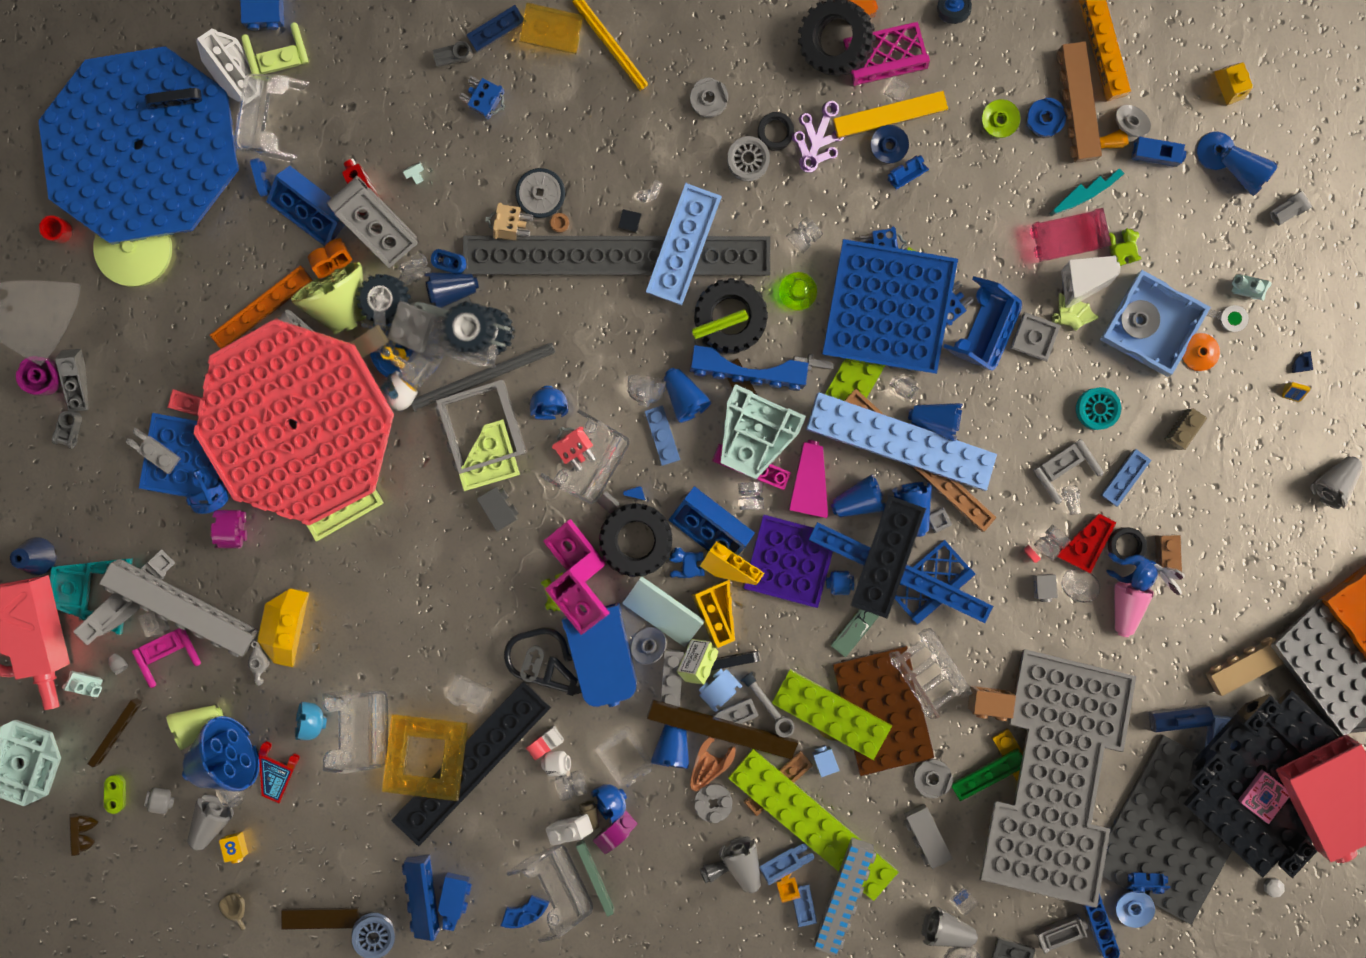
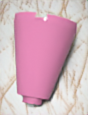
(1129, 607)

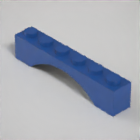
(710, 362)

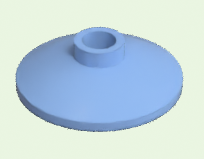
(1137, 916)

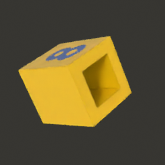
(233, 847)

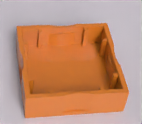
(1348, 606)

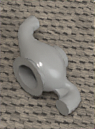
(258, 662)

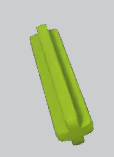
(719, 324)

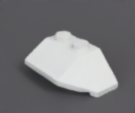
(224, 60)

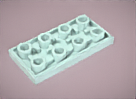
(663, 611)

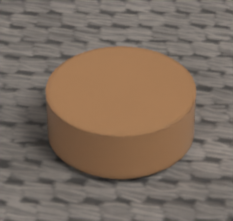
(559, 222)

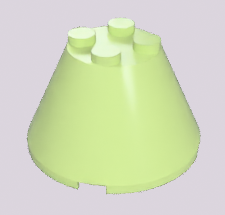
(333, 298)

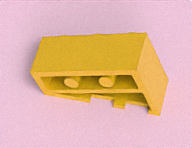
(716, 610)

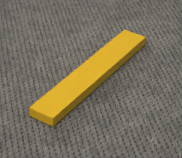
(890, 114)

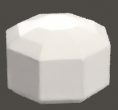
(1274, 887)

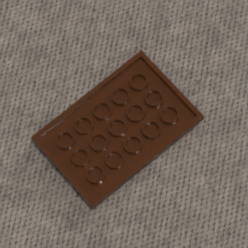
(882, 691)

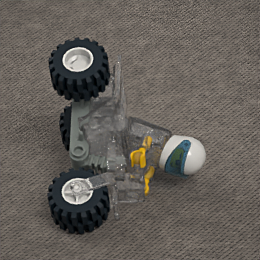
(464, 333)

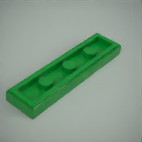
(987, 775)

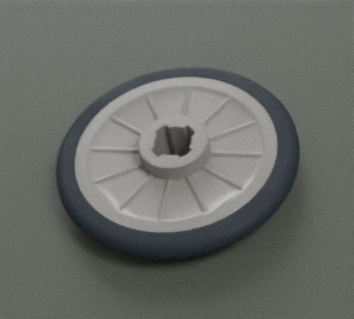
(546, 181)

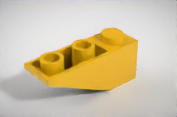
(728, 565)

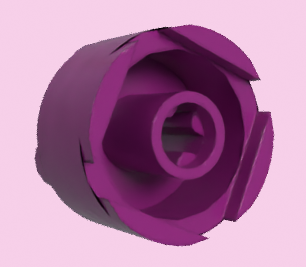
(28, 378)
(229, 529)

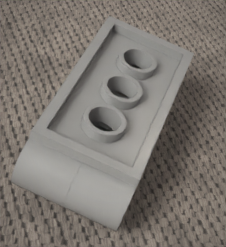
(358, 196)

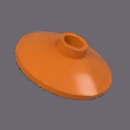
(1195, 359)

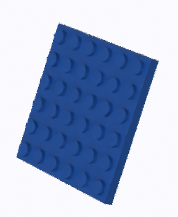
(890, 306)

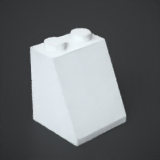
(1087, 276)

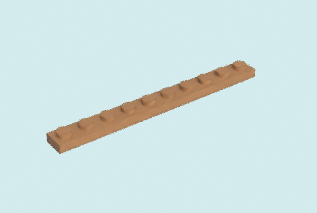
(949, 489)

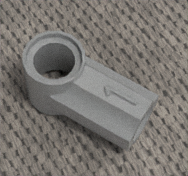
(1293, 207)

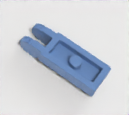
(785, 864)

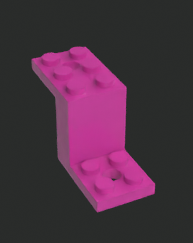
(570, 588)

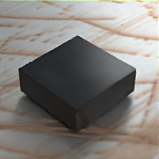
(629, 221)

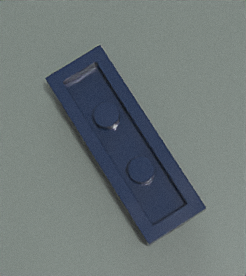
(495, 28)

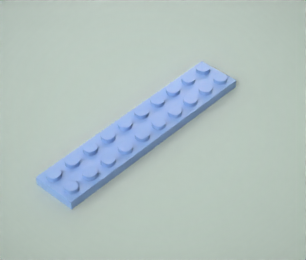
(901, 441)

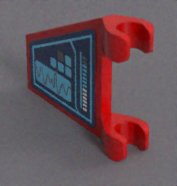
(274, 774)

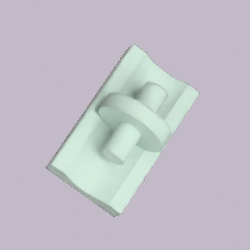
(1250, 286)
(83, 684)

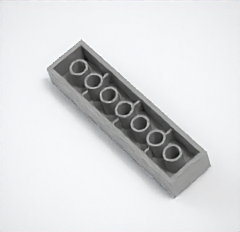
(179, 607)

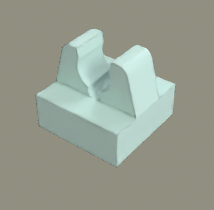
(414, 171)

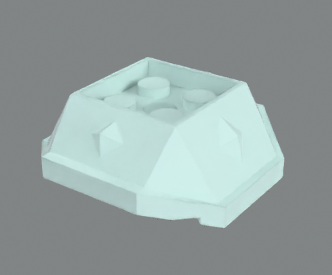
(40, 758)

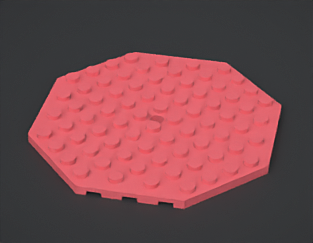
(303, 377)

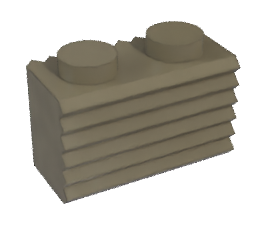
(1185, 429)

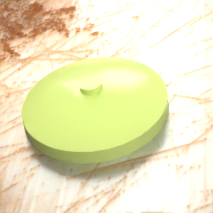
(135, 261)

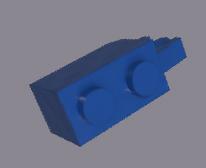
(453, 898)

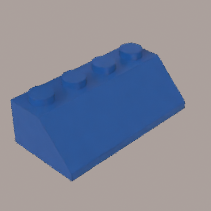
(304, 205)
(709, 522)
(421, 897)

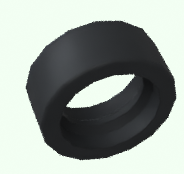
(780, 117)
(1142, 543)

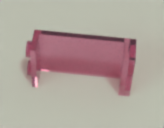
(1070, 235)

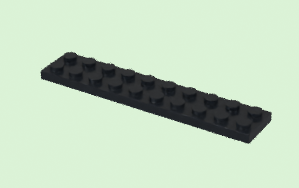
(481, 754)

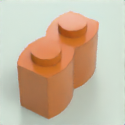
(328, 258)

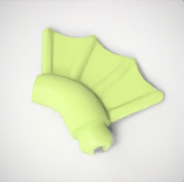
(1074, 316)

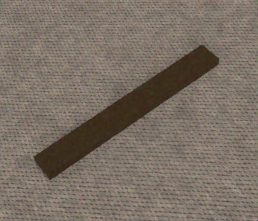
(722, 729)

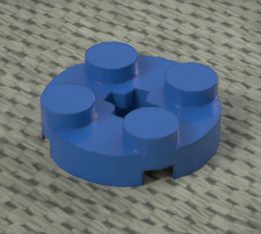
(1035, 120)

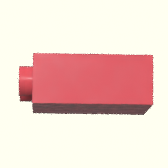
(1331, 796)

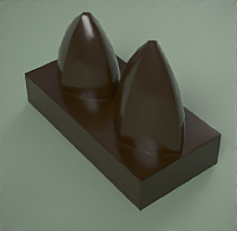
(80, 824)

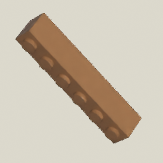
(1079, 102)

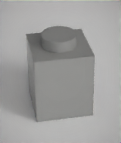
(1045, 587)

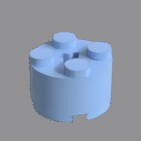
(720, 689)

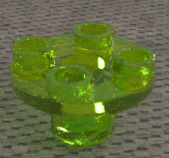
(798, 291)

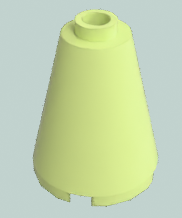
(188, 723)

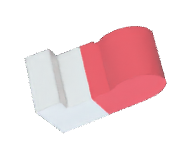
(545, 743)

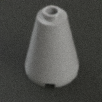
(1338, 483)
(207, 821)
(742, 862)
(946, 930)

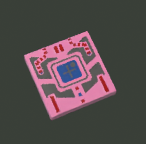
(1264, 796)

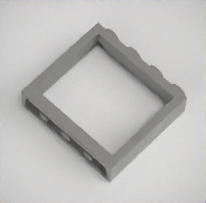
(447, 427)

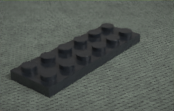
(888, 557)

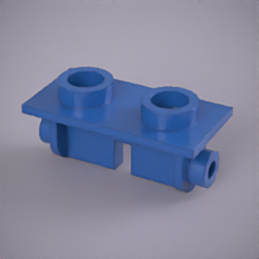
(899, 176)
(1155, 883)

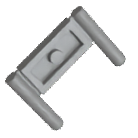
(1064, 462)

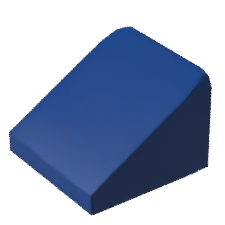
(635, 493)

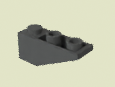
(73, 379)

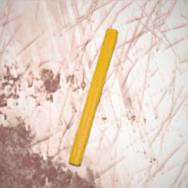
(611, 44)

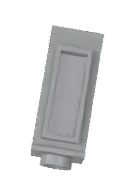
(1061, 932)

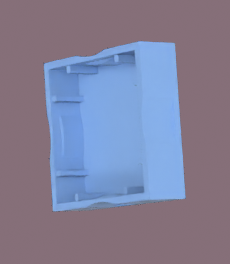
(1179, 321)

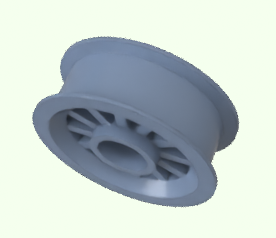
(362, 922)

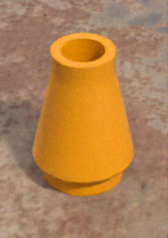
(1114, 140)

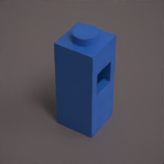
(1158, 151)

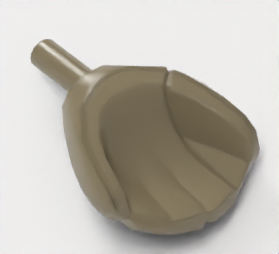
(233, 908)

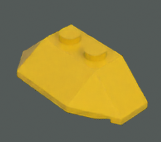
(282, 626)

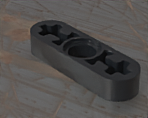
(173, 98)
(736, 659)

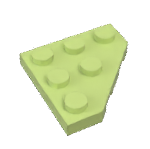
(491, 444)

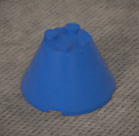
(222, 757)

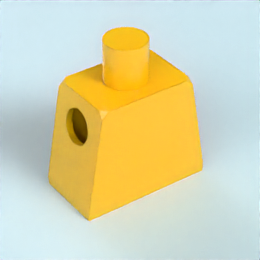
(1234, 82)

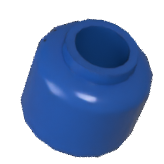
(840, 582)

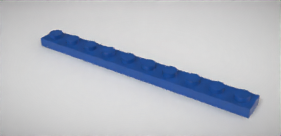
(911, 577)

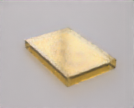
(551, 28)

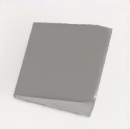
(608, 502)

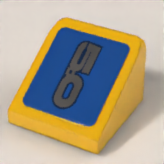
(1295, 391)

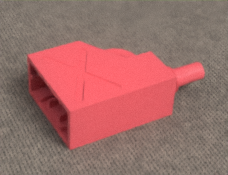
(32, 635)

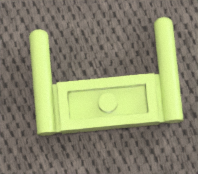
(279, 58)

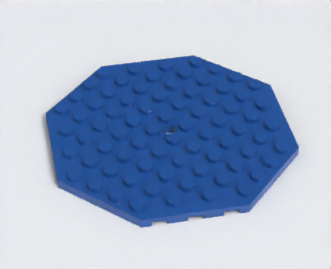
(130, 191)

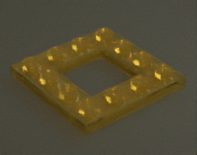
(448, 784)

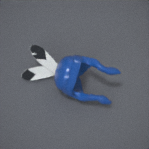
(1146, 573)

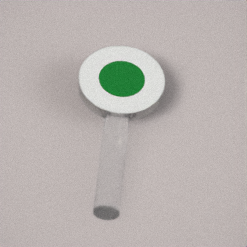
(1232, 318)

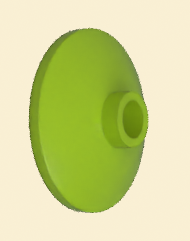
(1005, 110)

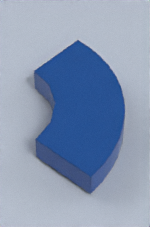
(524, 914)

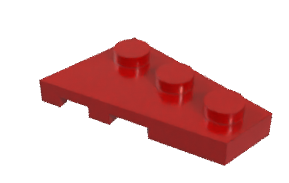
(1088, 543)

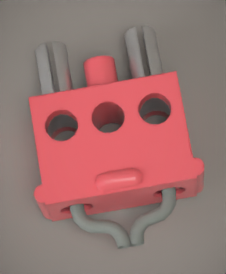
(573, 446)

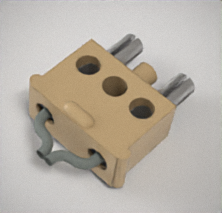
(507, 222)

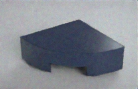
(1303, 363)

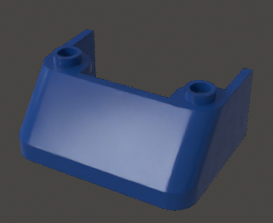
(992, 325)

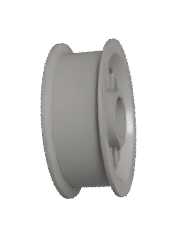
(743, 142)

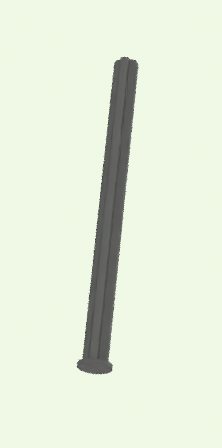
(483, 376)

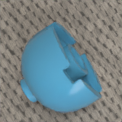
(309, 721)

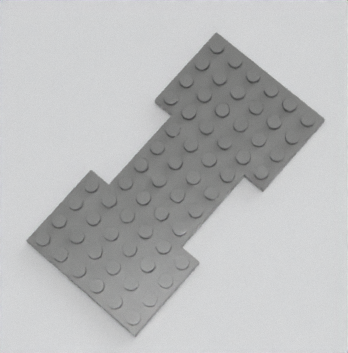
(1047, 834)

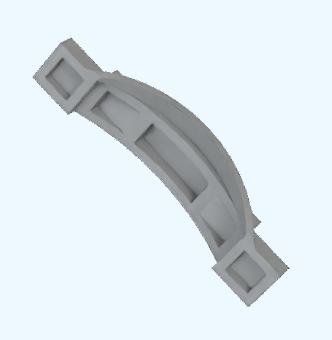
(117, 610)

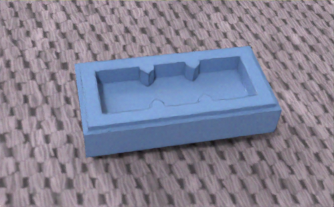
(804, 907)

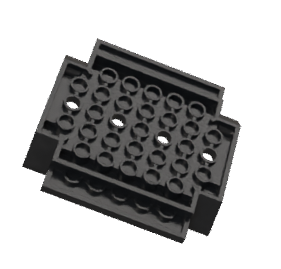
(1269, 736)

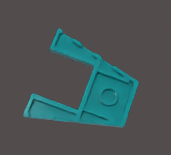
(72, 587)

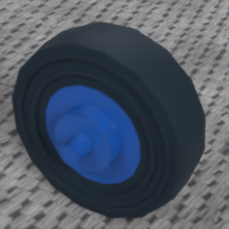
(954, 10)

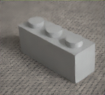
(671, 679)
(927, 836)

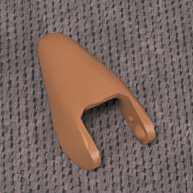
(709, 767)

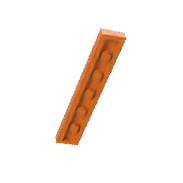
(261, 308)

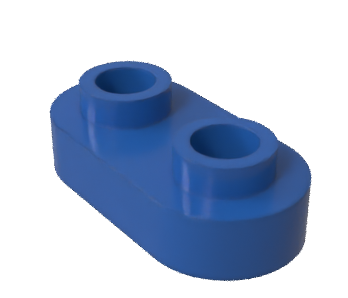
(258, 168)
(449, 262)

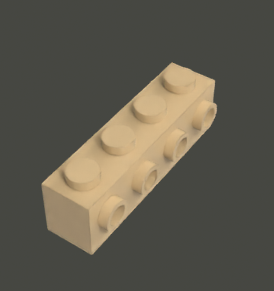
(1243, 668)

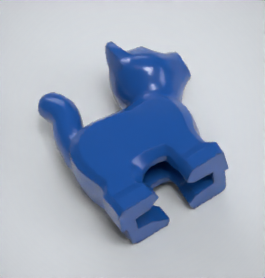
(689, 561)

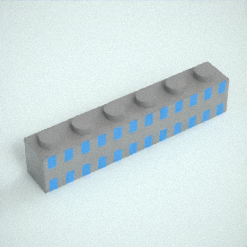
(844, 896)

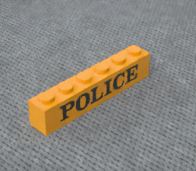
(1105, 48)

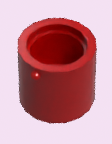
(55, 229)

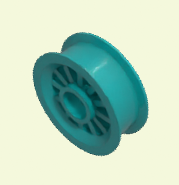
(1107, 394)

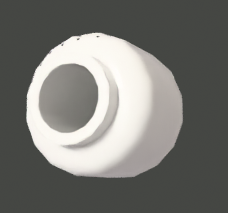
(556, 763)

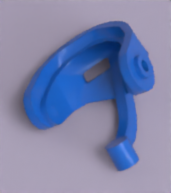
(207, 494)

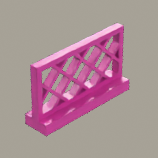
(894, 67)

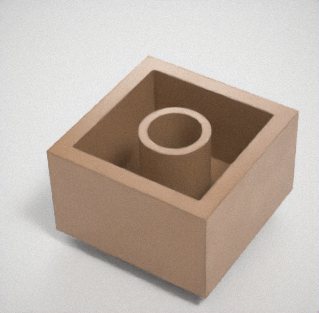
(991, 702)

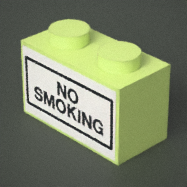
(697, 661)

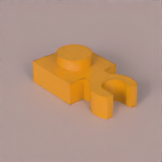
(788, 889)

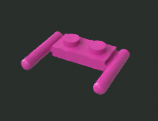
(162, 647)

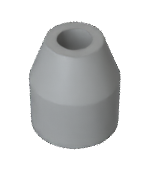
(117, 663)

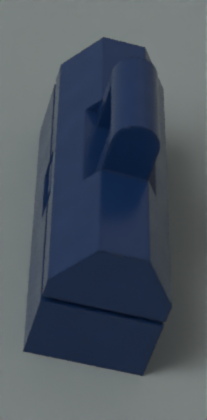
(1181, 718)

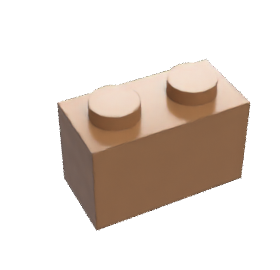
(1168, 551)

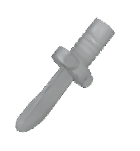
(814, 362)

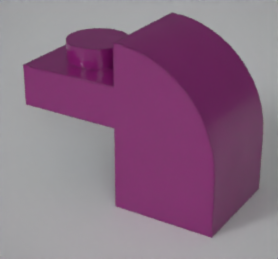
(615, 833)

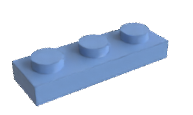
(662, 435)
(1126, 477)

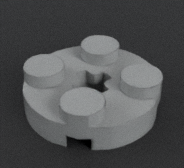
(699, 92)
(938, 787)
(724, 802)

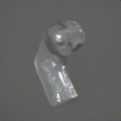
(650, 194)

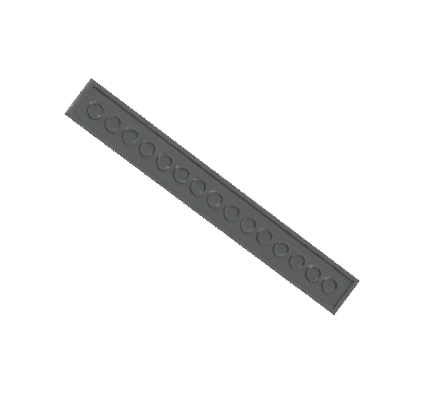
(608, 255)

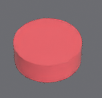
(1032, 554)

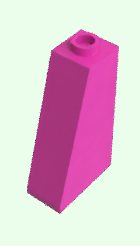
(810, 484)

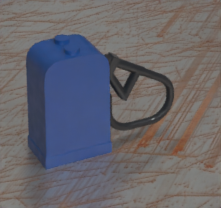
(599, 657)

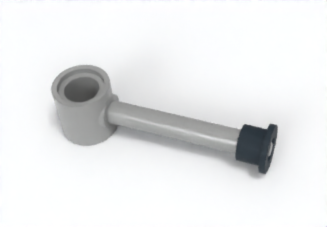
(749, 681)

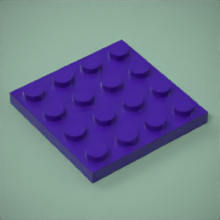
(790, 562)

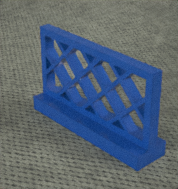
(957, 582)

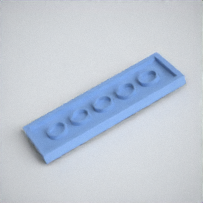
(683, 244)

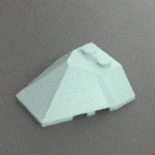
(756, 431)

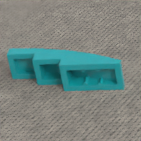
(1081, 194)

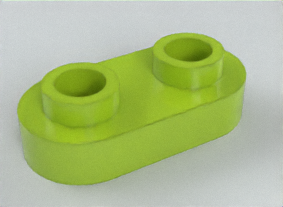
(116, 794)

